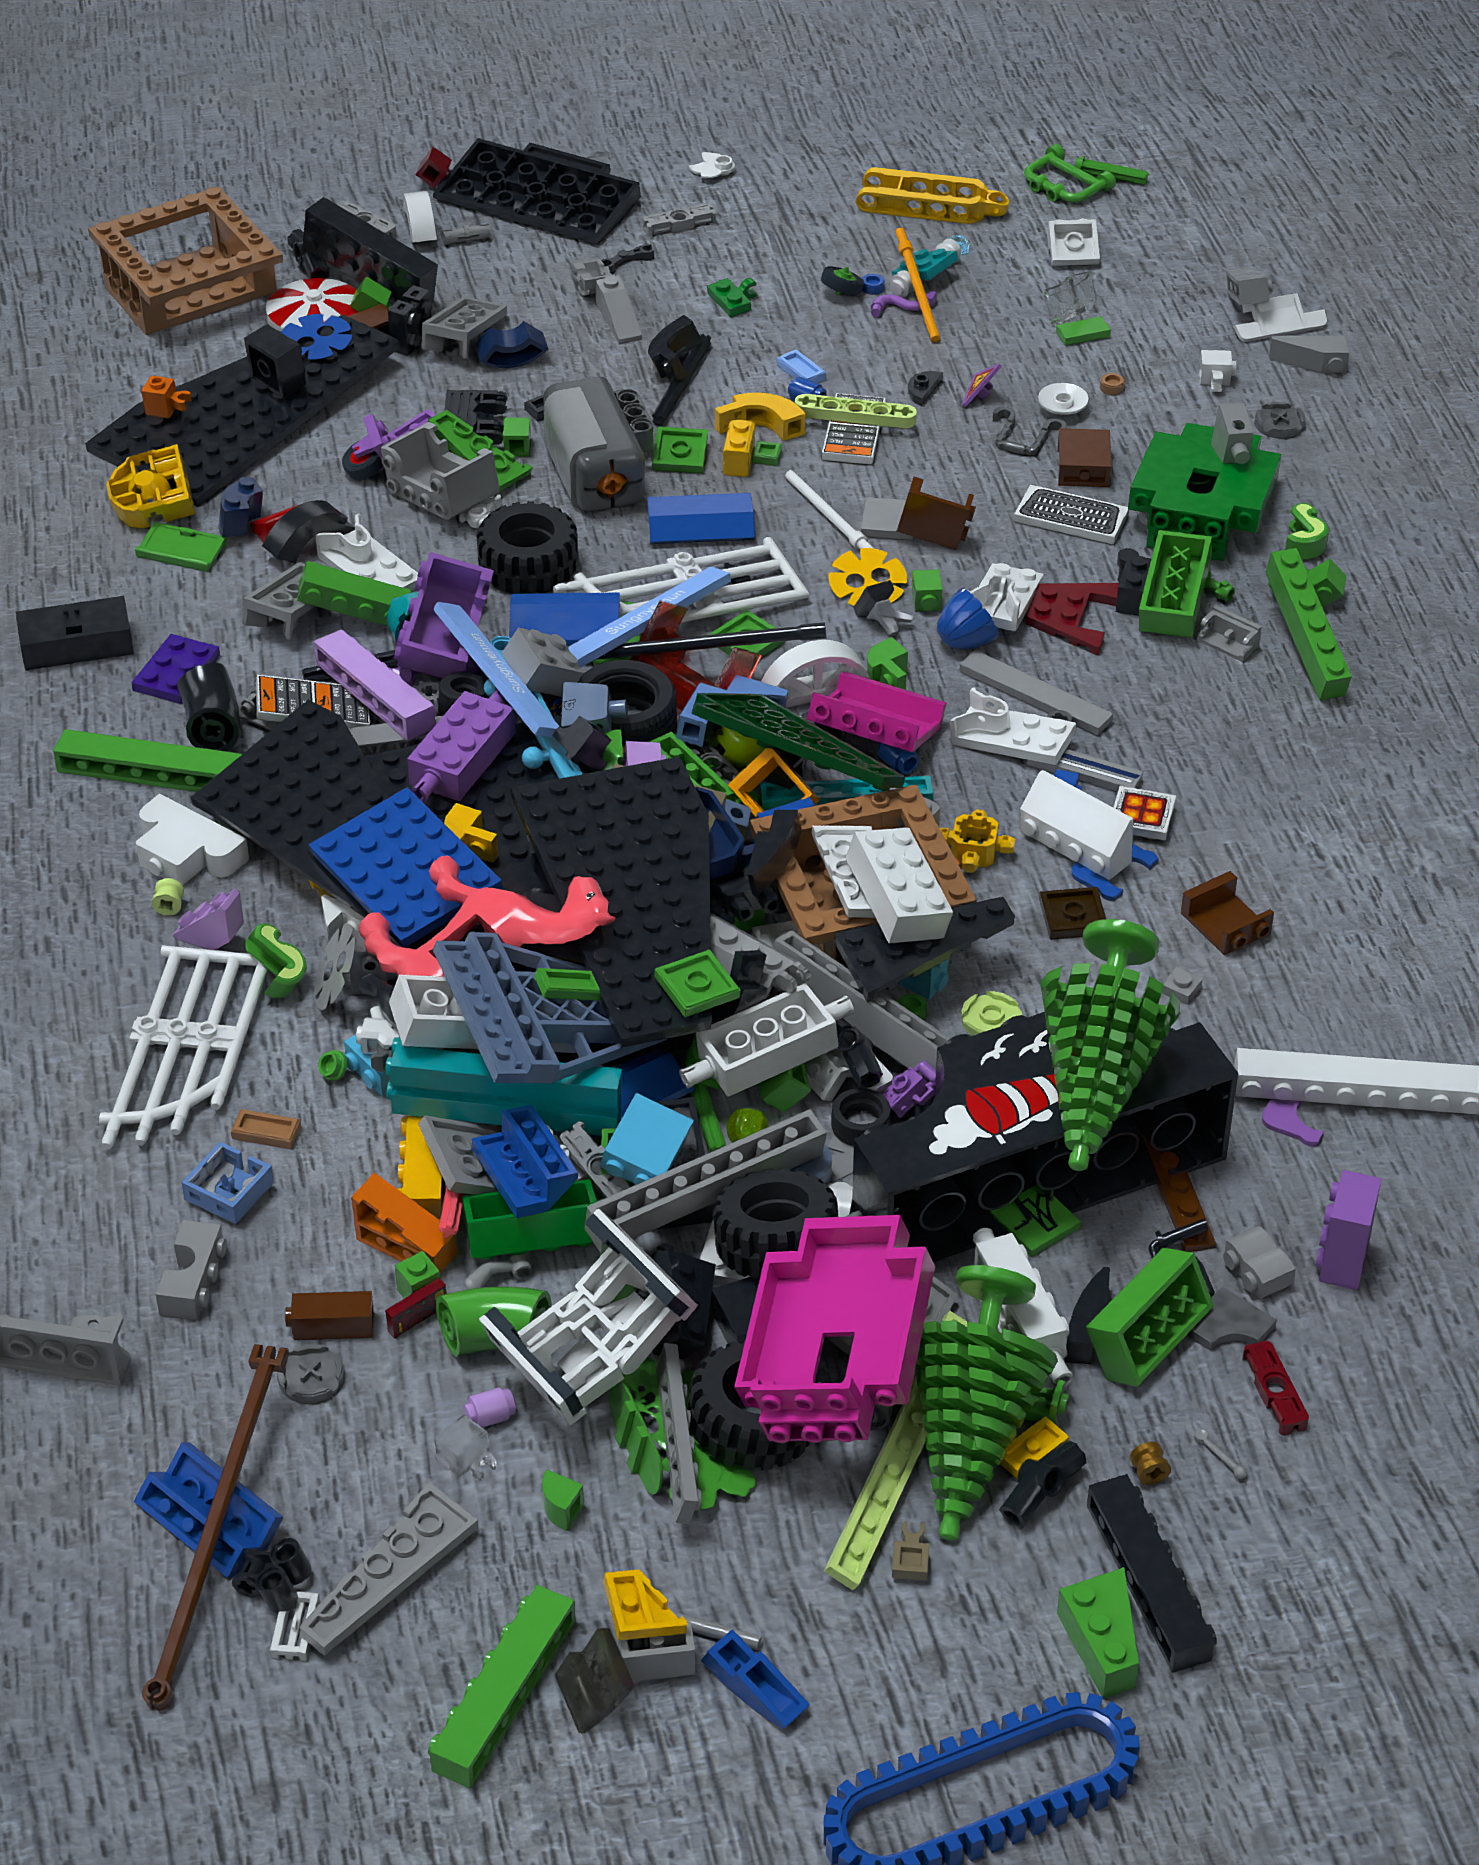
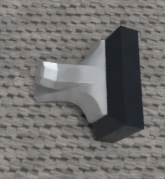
(875, 605)

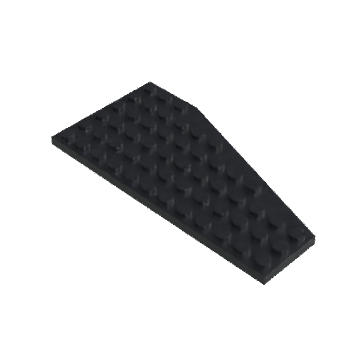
(237, 418)
(648, 849)

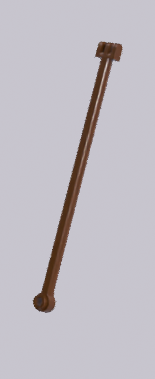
(203, 1556)

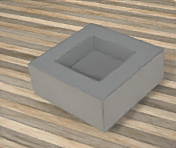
(1182, 984)

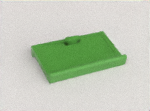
(181, 546)

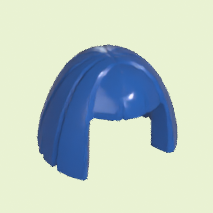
(965, 623)

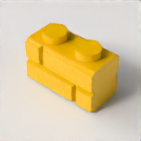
(739, 448)

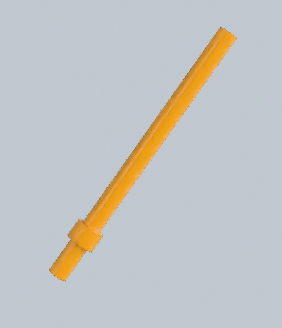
(906, 250)

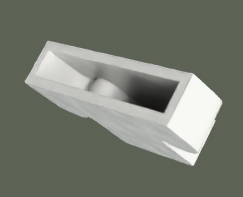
(182, 842)

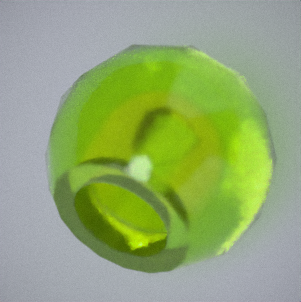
(744, 1123)

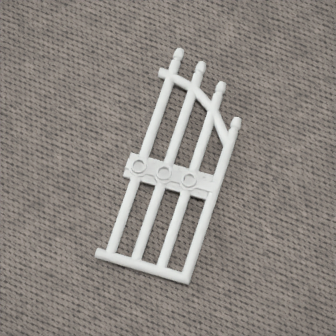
(686, 566)
(180, 1034)

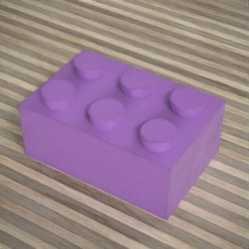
(1347, 1229)

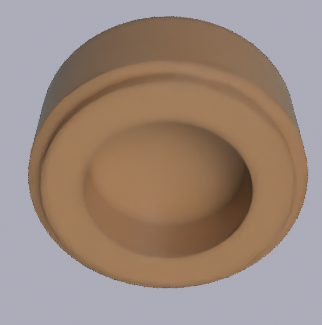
(1112, 384)

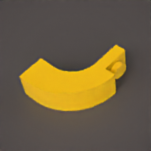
(764, 410)

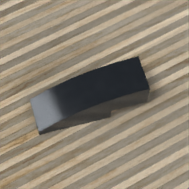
(773, 849)
(1089, 1305)

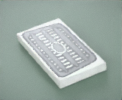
(1071, 514)

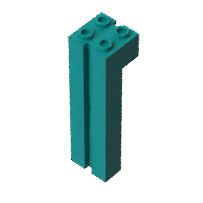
(462, 1089)

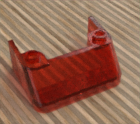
(664, 625)

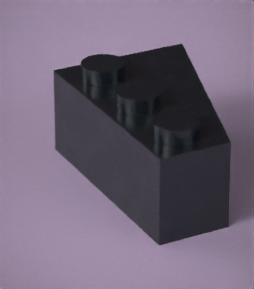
(696, 1280)

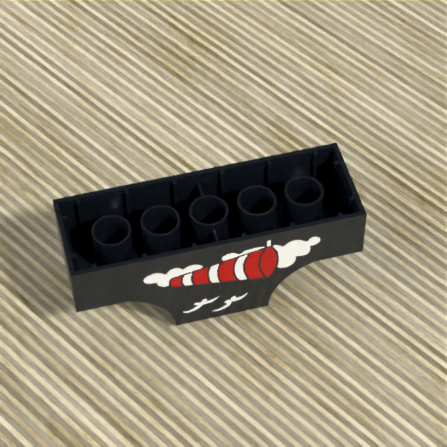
(1002, 1132)

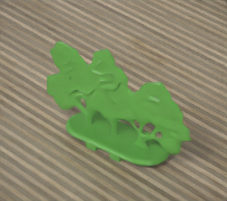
(643, 1452)

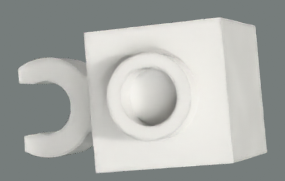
(1216, 369)

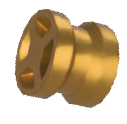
(1150, 1463)

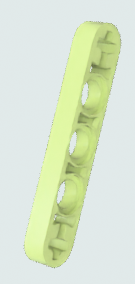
(894, 414)

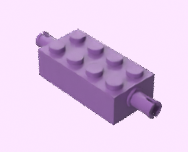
(461, 746)

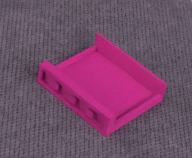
(878, 712)

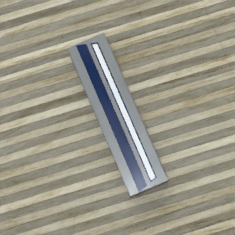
(1094, 770)

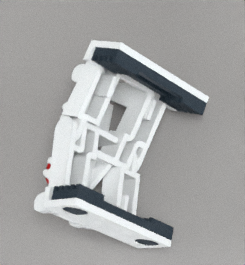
(630, 1324)

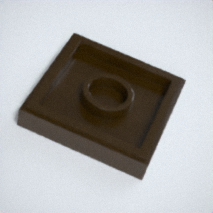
(1070, 911)

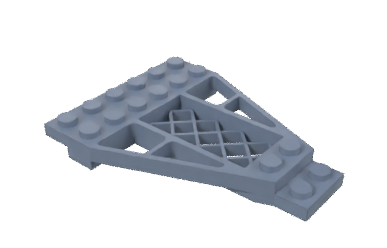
(501, 1015)

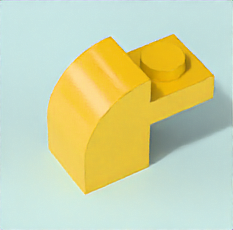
(468, 827)

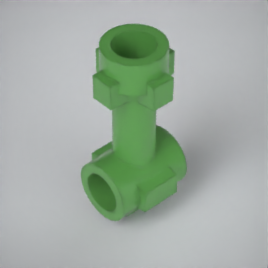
(1223, 590)

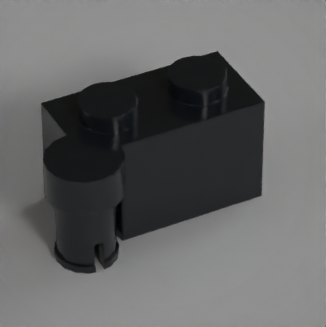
(1132, 580)

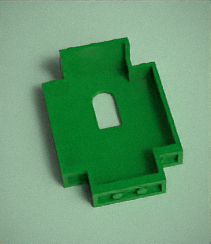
(1234, 503)

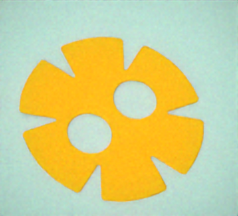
(870, 560)

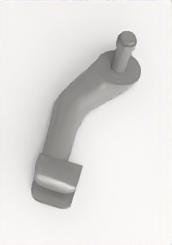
(484, 1272)

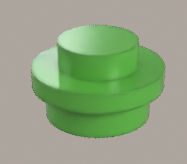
(333, 1065)

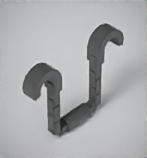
(1009, 413)

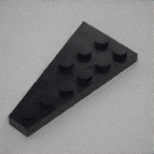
(882, 964)

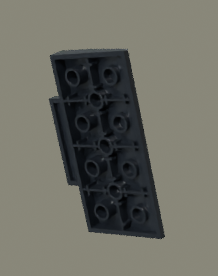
(541, 189)

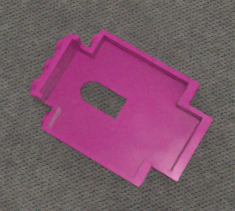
(842, 1281)

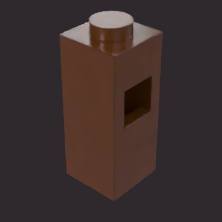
(331, 1315)

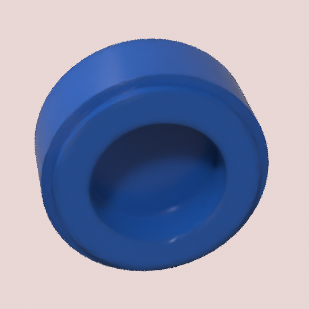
(873, 284)

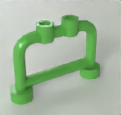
(1055, 156)

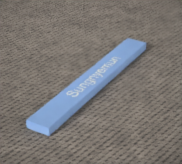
(637, 620)
(496, 669)

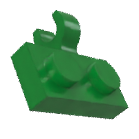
(731, 298)

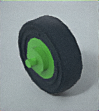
(842, 280)

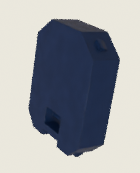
(725, 839)

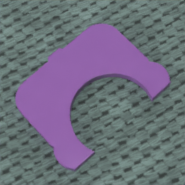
(1283, 1118)

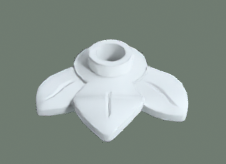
(713, 165)

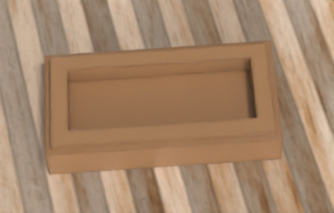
(266, 1129)

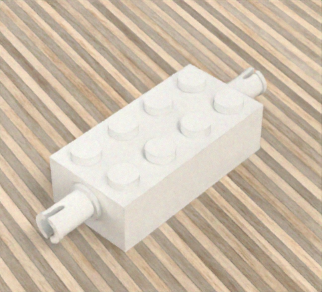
(766, 1040)
(1038, 1316)

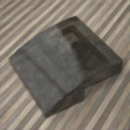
(594, 1680)

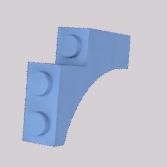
(697, 730)

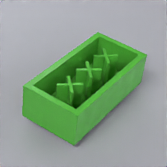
(1175, 583)
(1150, 1316)

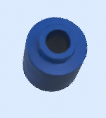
(804, 386)
(899, 759)

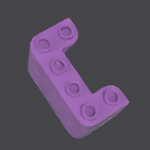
(425, 640)

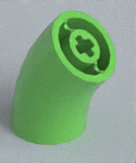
(460, 1314)

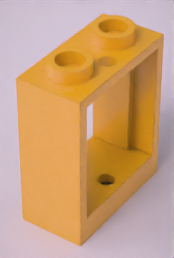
(758, 771)

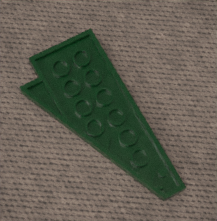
(778, 727)

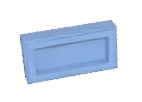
(800, 366)

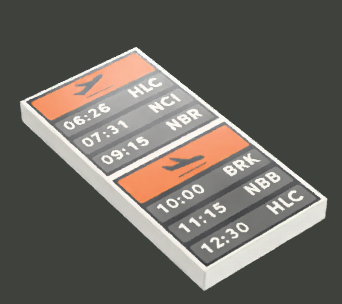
(849, 440)
(281, 696)

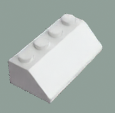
(1077, 825)

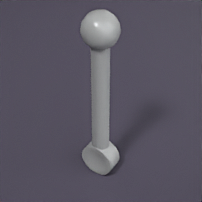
(1201, 1437)

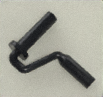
(1178, 1235)

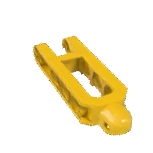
(898, 189)

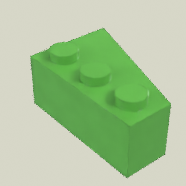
(1102, 1630)

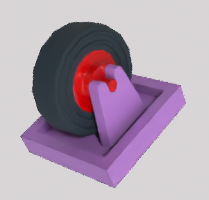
(365, 456)

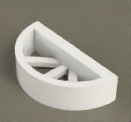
(813, 654)

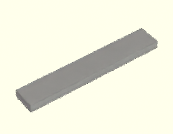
(1035, 691)

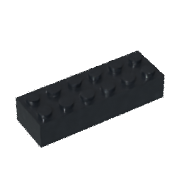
(365, 251)

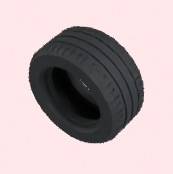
(642, 687)

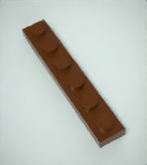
(1179, 1198)

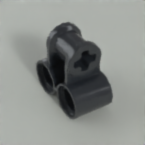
(274, 1574)

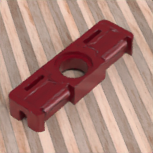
(1269, 1369)

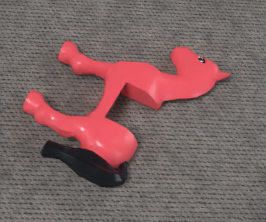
(499, 912)

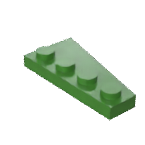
(466, 444)

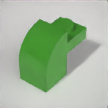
(888, 663)

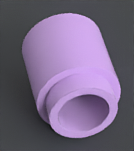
(490, 1407)

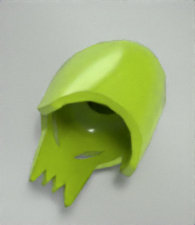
(738, 748)

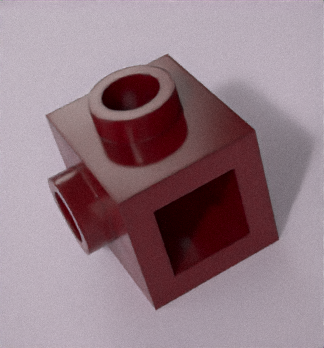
(434, 167)

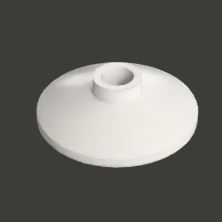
(1063, 398)

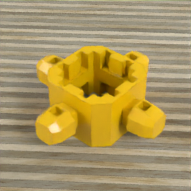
(977, 827)

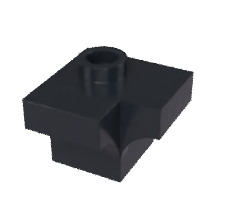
(584, 743)

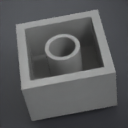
(541, 661)

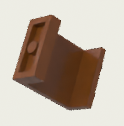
(1084, 457)
(934, 517)
(1223, 916)

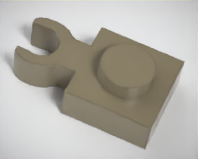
(911, 1555)

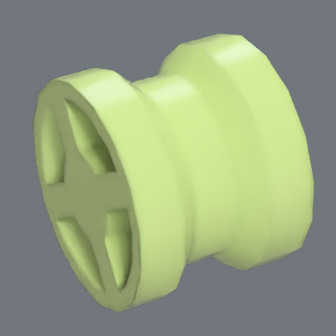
(168, 896)

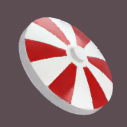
(309, 298)

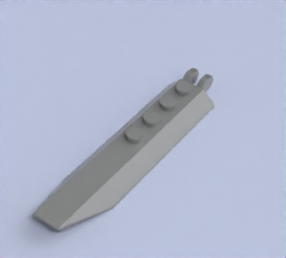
(778, 968)

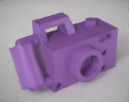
(911, 1088)

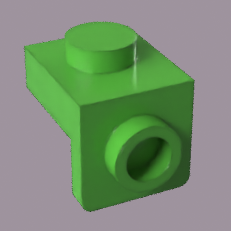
(1049, 1403)

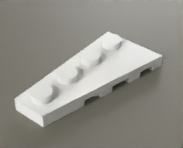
(833, 847)

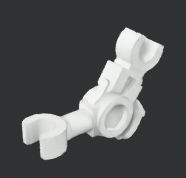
(480, 511)

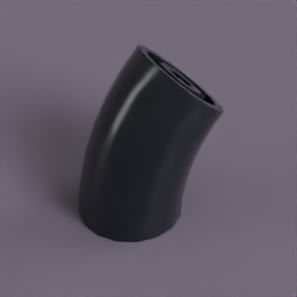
(210, 707)

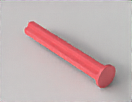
(451, 1213)

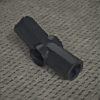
(313, 264)
(859, 1055)
(1040, 1480)

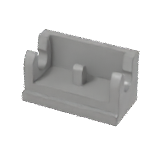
(1230, 633)

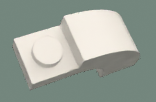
(420, 216)

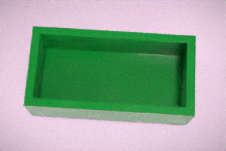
(496, 1231)

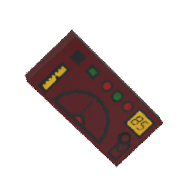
(414, 1308)

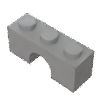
(187, 1290)

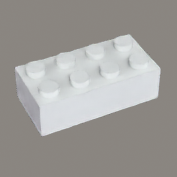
(899, 885)

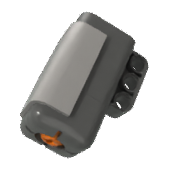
(598, 442)

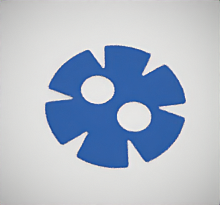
(309, 328)

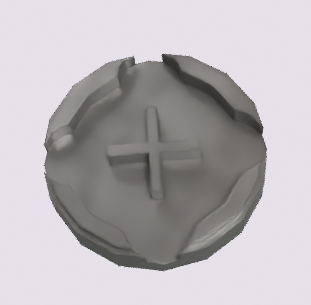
(1279, 420)
(311, 1374)

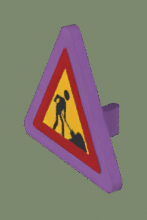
(981, 384)

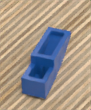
(755, 1680)

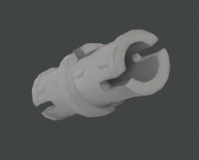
(466, 234)

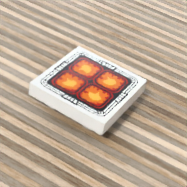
(1149, 811)

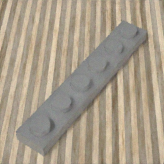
(676, 1431)

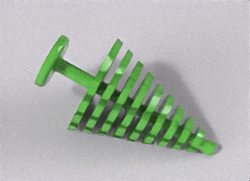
(1103, 1032)
(976, 1390)

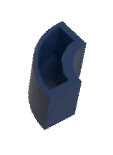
(511, 347)
(238, 506)

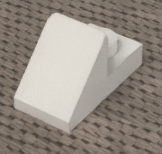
(338, 914)

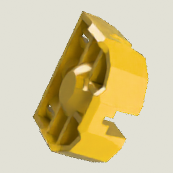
(127, 484)

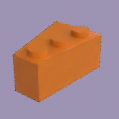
(398, 1224)

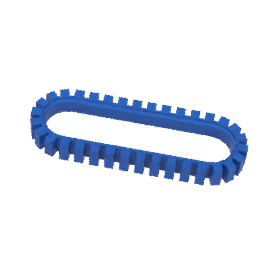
(972, 1750)

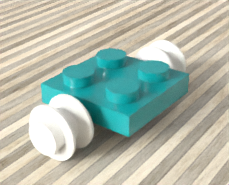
(928, 265)

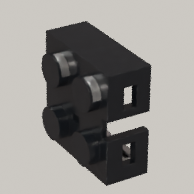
(407, 323)

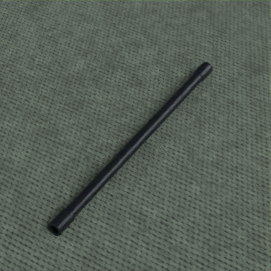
(802, 632)

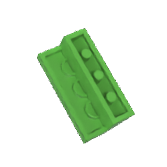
(699, 772)

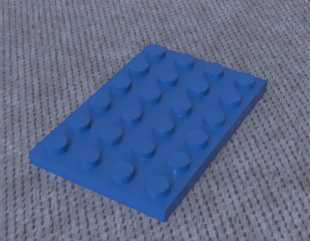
(387, 862)

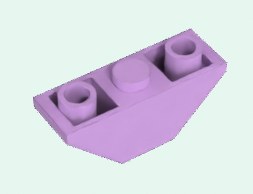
(212, 922)

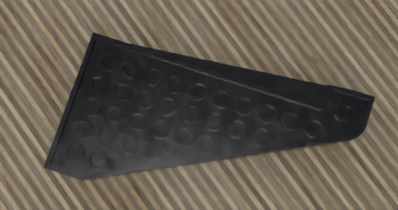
(295, 790)

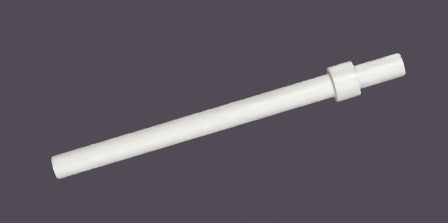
(856, 538)

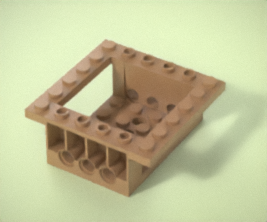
(196, 282)
(808, 886)

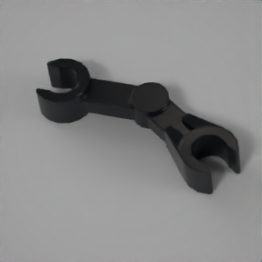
(642, 252)

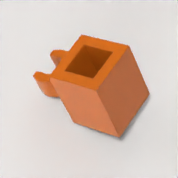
(162, 398)

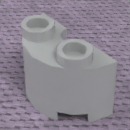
(588, 273)

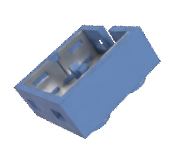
(221, 1170)

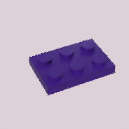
(170, 663)

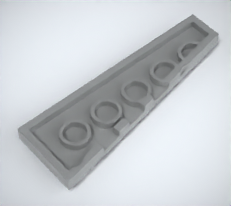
(420, 1539)

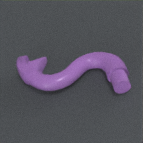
(879, 303)

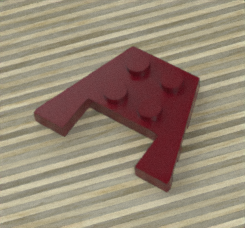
(1061, 607)

